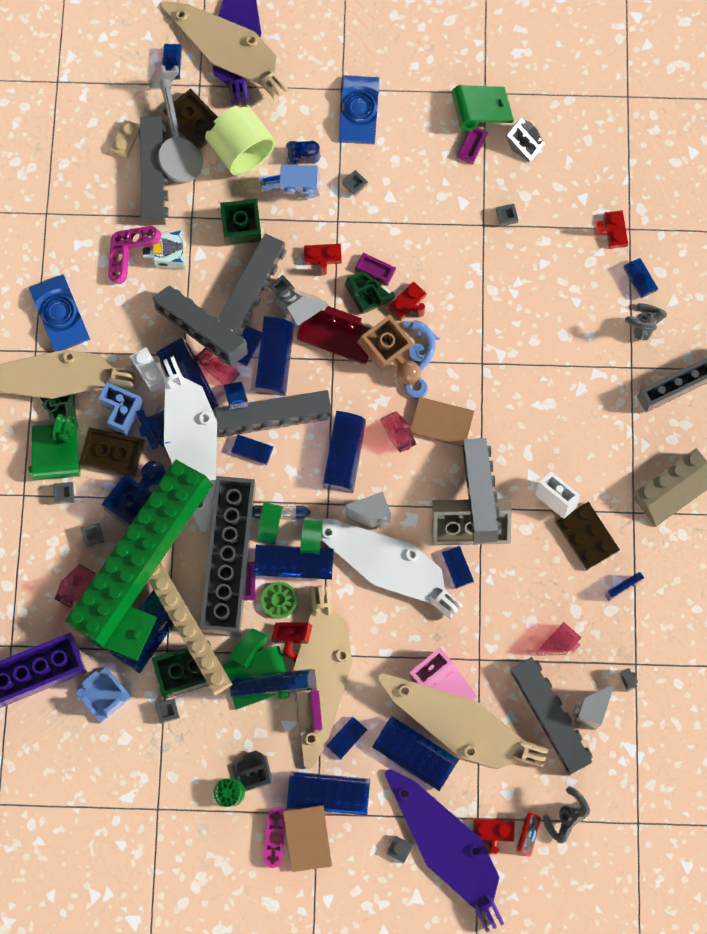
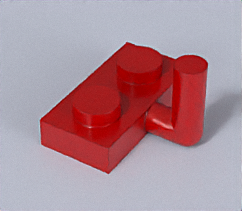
(614, 229)
(322, 255)
(409, 301)
(289, 634)
(494, 831)

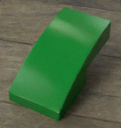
(269, 523)
(311, 536)
(248, 646)

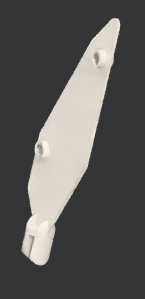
(191, 432)
(390, 564)

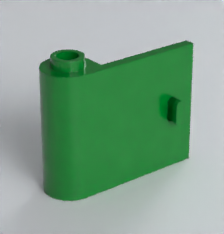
(481, 104)
(53, 457)
(130, 634)
(264, 662)

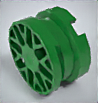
(64, 428)
(230, 792)

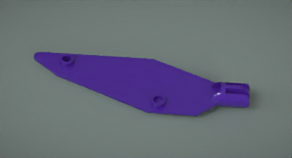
(246, 15)
(448, 847)

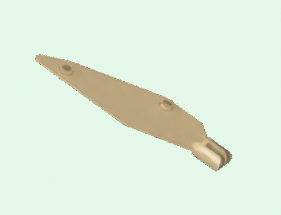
(228, 45)
(61, 374)
(331, 658)
(463, 725)

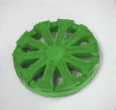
(279, 600)

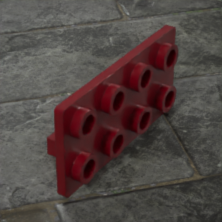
(335, 333)

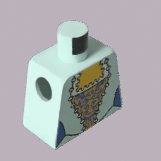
(168, 252)

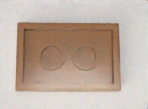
(441, 421)
(307, 838)

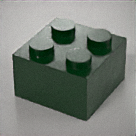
(240, 222)

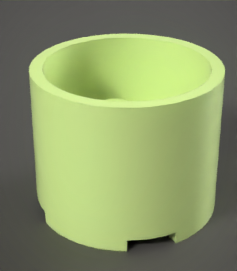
(240, 140)

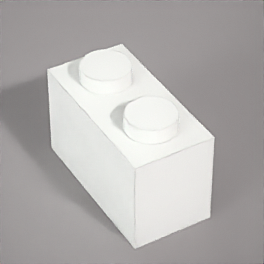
(148, 370)
(557, 495)

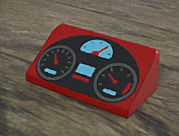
(528, 834)

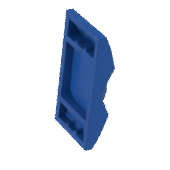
(359, 109)
(59, 313)

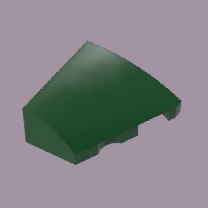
(367, 292)
(61, 405)

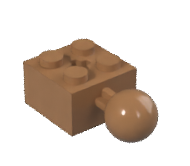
(383, 355)

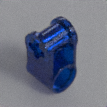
(301, 152)
(157, 425)

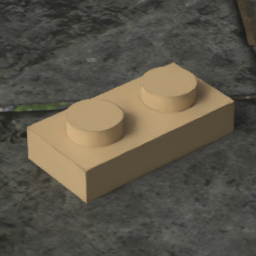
(125, 139)

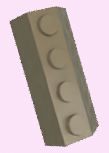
(673, 488)
(453, 522)

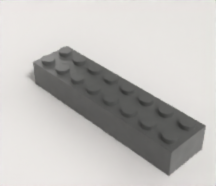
(228, 556)

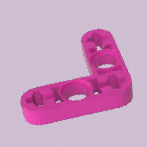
(124, 246)
(267, 853)

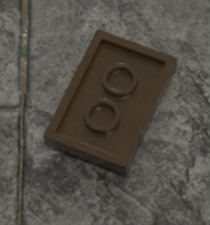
(193, 117)
(112, 452)
(587, 536)

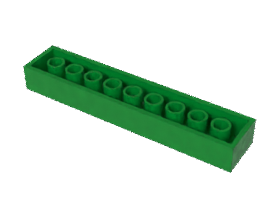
(139, 552)

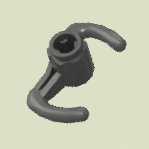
(646, 321)
(569, 815)

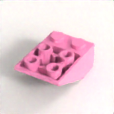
(442, 674)

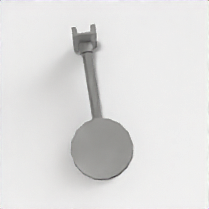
(176, 156)

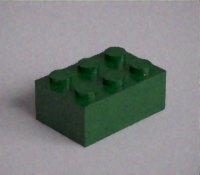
(178, 673)

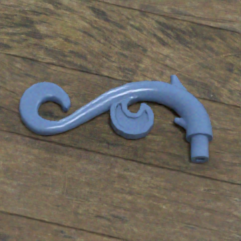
(423, 360)

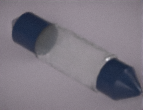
(289, 511)

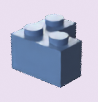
(300, 178)
(123, 405)

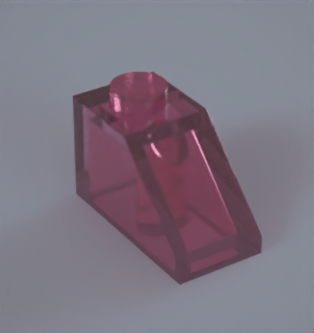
(216, 367)
(398, 431)
(74, 585)
(560, 642)

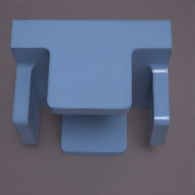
(103, 694)

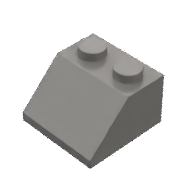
(299, 305)
(370, 511)
(592, 708)

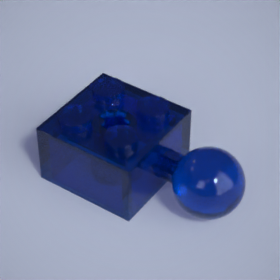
(130, 490)

